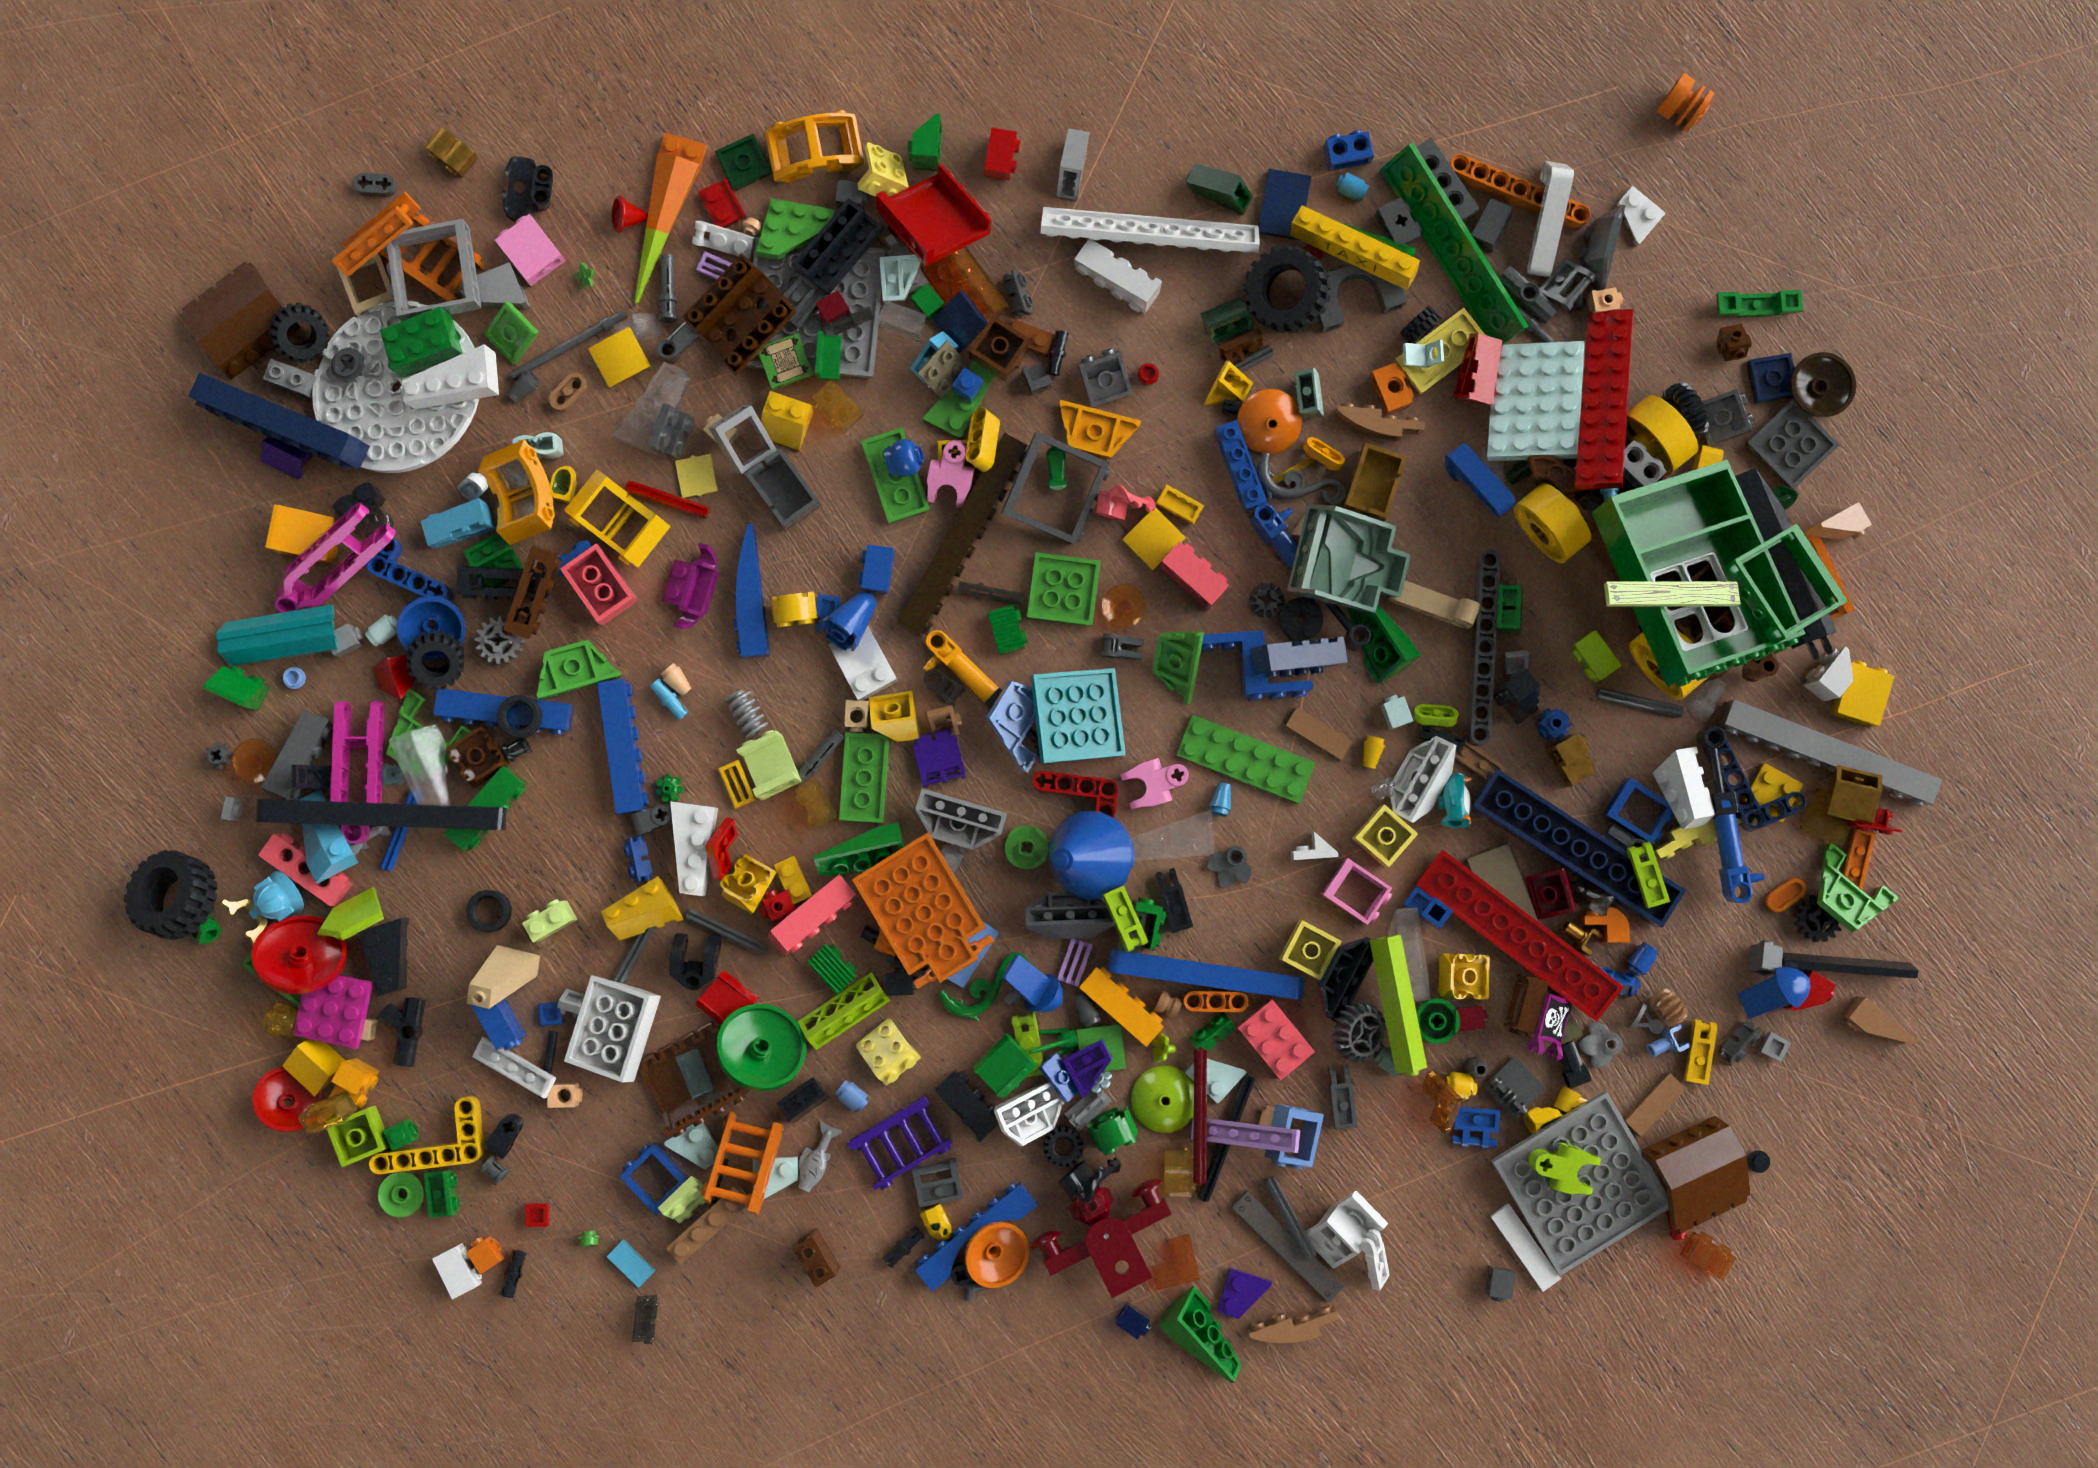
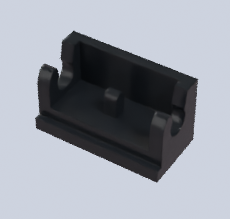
(803, 1100)

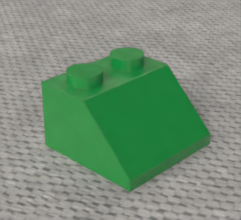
(926, 145)
(238, 687)

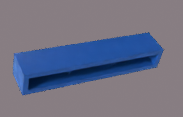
(484, 707)
(622, 746)

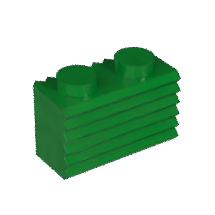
(1007, 630)
(832, 967)

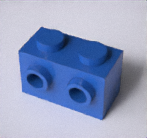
(877, 569)

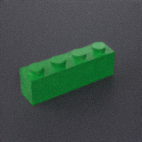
(498, 792)

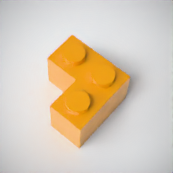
(356, 1079)

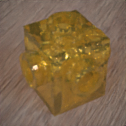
(280, 1021)

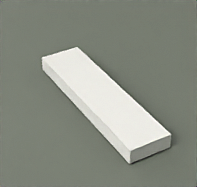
(514, 1068)
(1525, 1247)

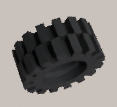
(1420, 325)
(1063, 1160)

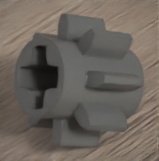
(215, 760)

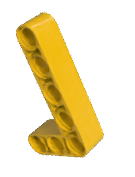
(437, 1152)

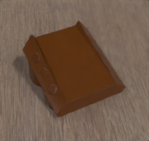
(477, 756)

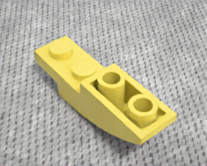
(1684, 838)

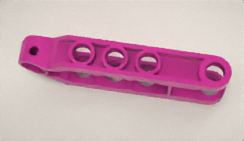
(296, 594)
(341, 760)

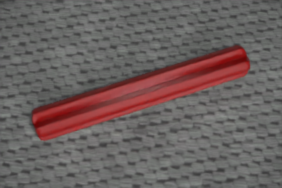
(667, 499)

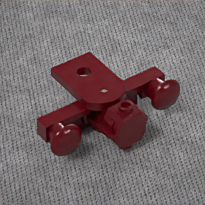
(1107, 1238)

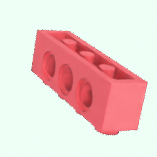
(274, 854)

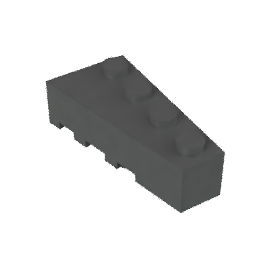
(301, 748)

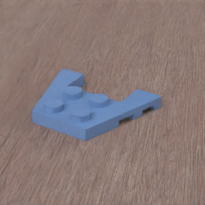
(1012, 719)

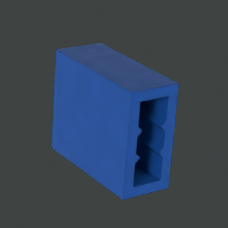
(500, 1025)

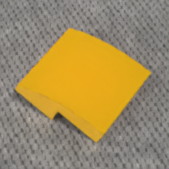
(619, 357)
(1153, 538)

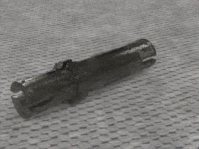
(964, 589)

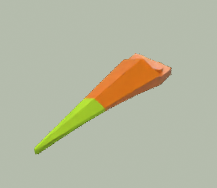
(674, 175)

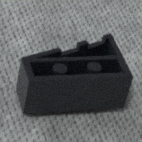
(386, 955)
(968, 1104)

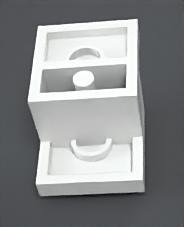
(1343, 1229)

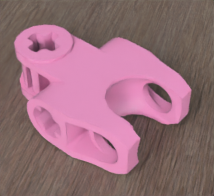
(951, 472)
(1157, 782)

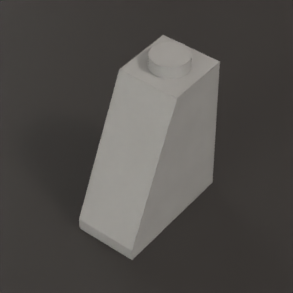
(1072, 164)
(500, 286)

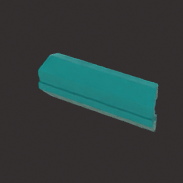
(277, 636)

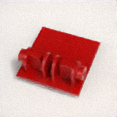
(1880, 823)

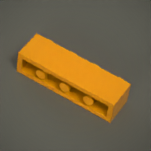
(1121, 1006)

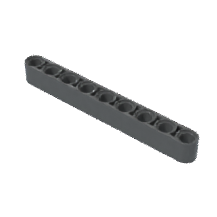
(1489, 638)

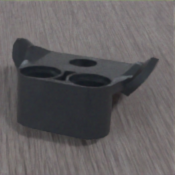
(524, 203)
(1082, 1182)

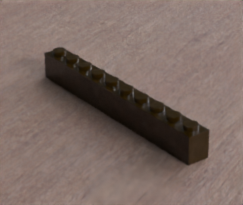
(962, 536)

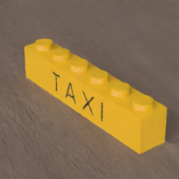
(1354, 247)

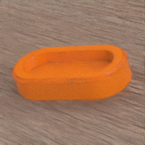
(1785, 895)

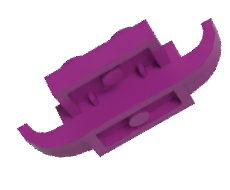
(692, 586)

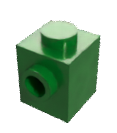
(402, 1134)

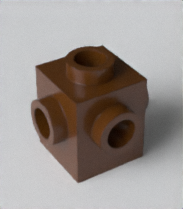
(1733, 342)

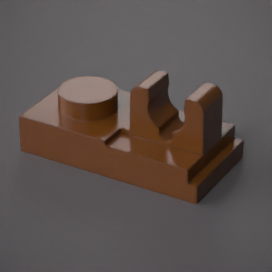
(1239, 346)

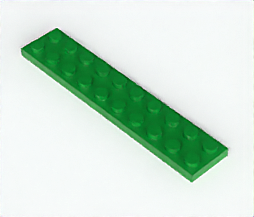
(1453, 245)

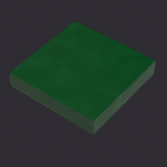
(743, 162)

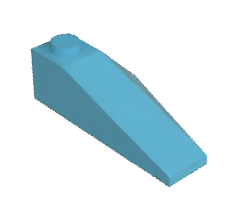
(325, 847)

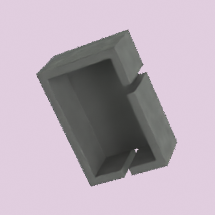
(783, 489)

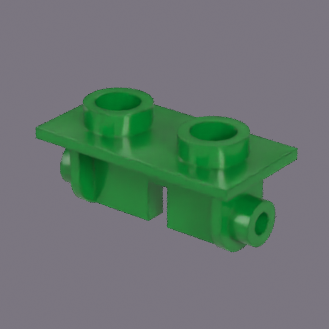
(1219, 1026)

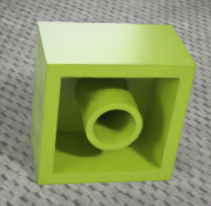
(358, 1136)

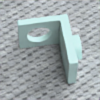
(1421, 355)

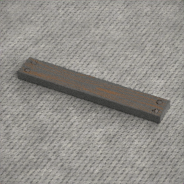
(1282, 1241)

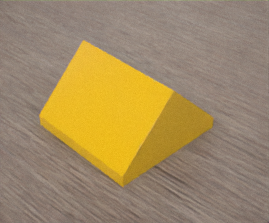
(313, 1065)

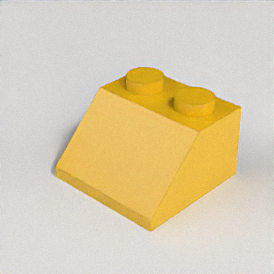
(786, 420)

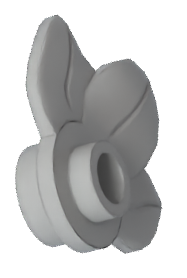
(1597, 1045)

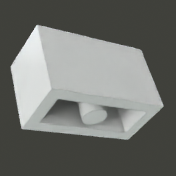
(457, 1271)

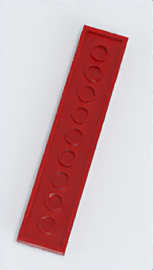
(1604, 400)
(1520, 935)

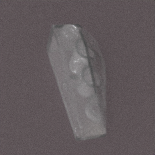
(423, 763)
(1407, 923)

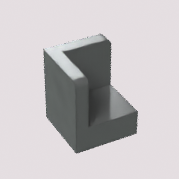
(1036, 379)

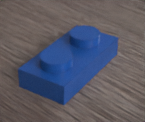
(578, 549)

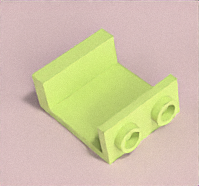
(769, 764)

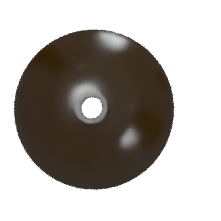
(1833, 378)

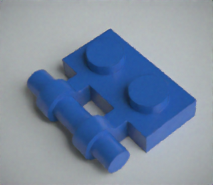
(1476, 1120)

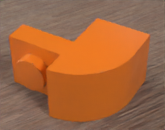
(1613, 924)

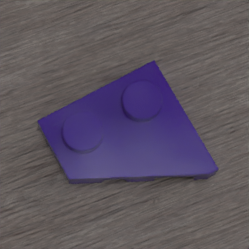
(1087, 1065)
(1241, 1292)

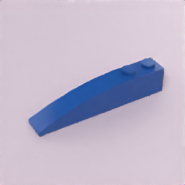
(750, 602)

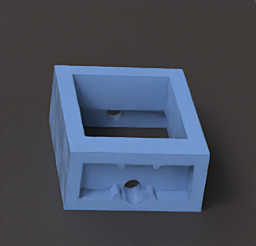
(1313, 1121)

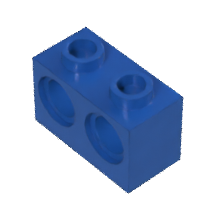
(1350, 156)

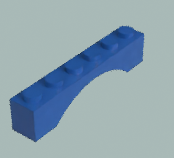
(1011, 1206)

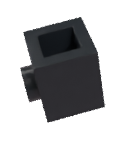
(900, 983)

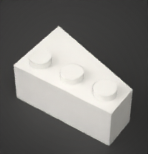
(1684, 789)

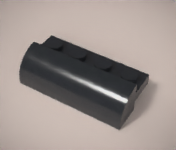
(838, 246)

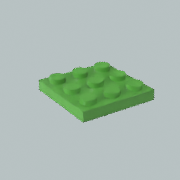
(1063, 589)

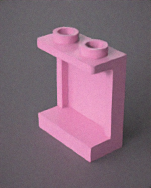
(529, 249)

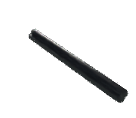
(1222, 1149)

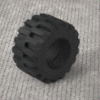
(289, 316)
(435, 676)

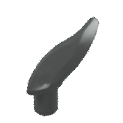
(971, 1287)

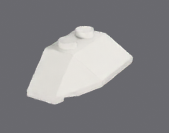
(1422, 778)
(1029, 1113)

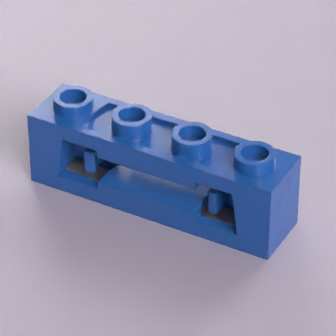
(1240, 466)

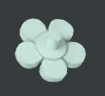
(1102, 1082)

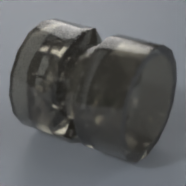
(374, 519)

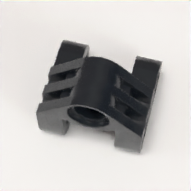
(693, 973)

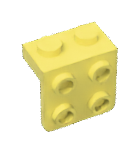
(884, 173)
(887, 1052)

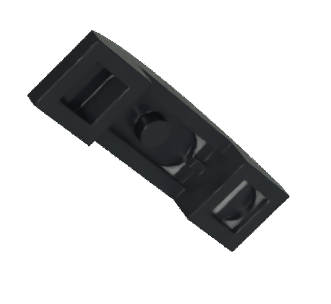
(311, 776)

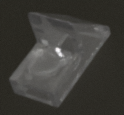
(642, 325)

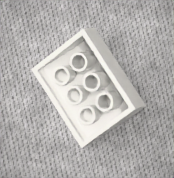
(612, 1029)

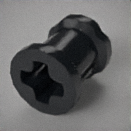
(511, 754)
(963, 1280)

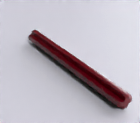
(1200, 1117)

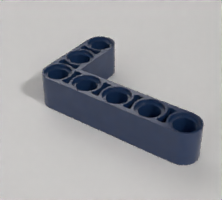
(1743, 788)

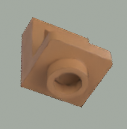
(943, 719)

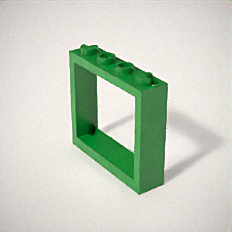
(1811, 567)

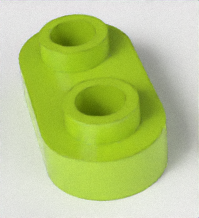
(1435, 715)

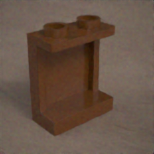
(816, 1258)

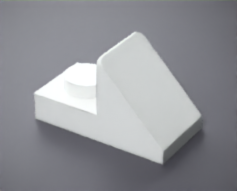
(1320, 848)

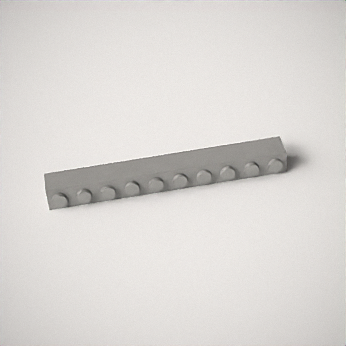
(1827, 751)

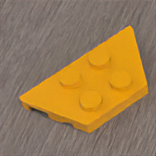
(1096, 430)

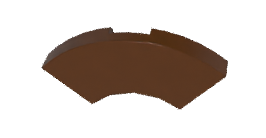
(1554, 472)

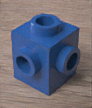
(1546, 728)

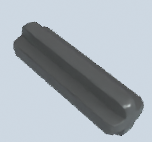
(1254, 358)

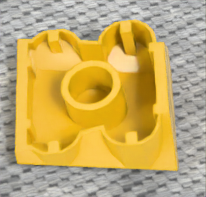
(747, 883)
(1464, 976)

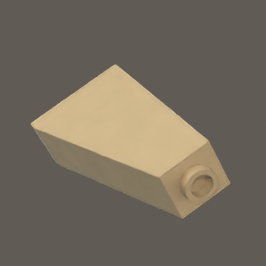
(501, 976)

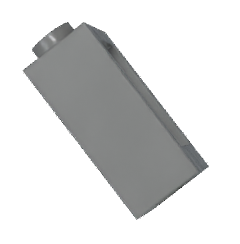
(733, 419)

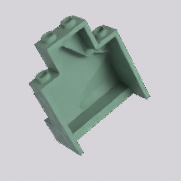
(1347, 559)

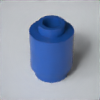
(1642, 959)

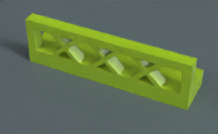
(845, 1014)

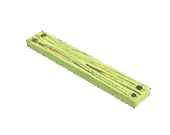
(1671, 594)

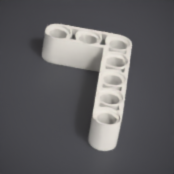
(1558, 183)

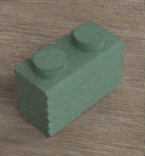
(1309, 394)

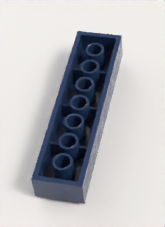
(278, 422)

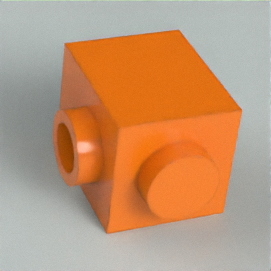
(485, 1253)

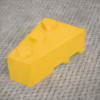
(642, 909)

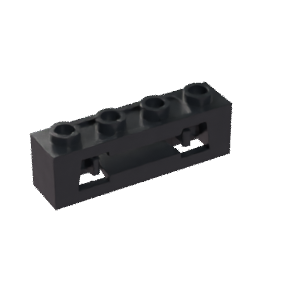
(466, 581)

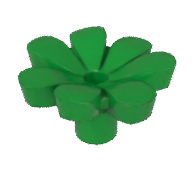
(674, 788)

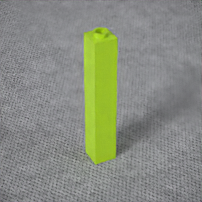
(1398, 1004)

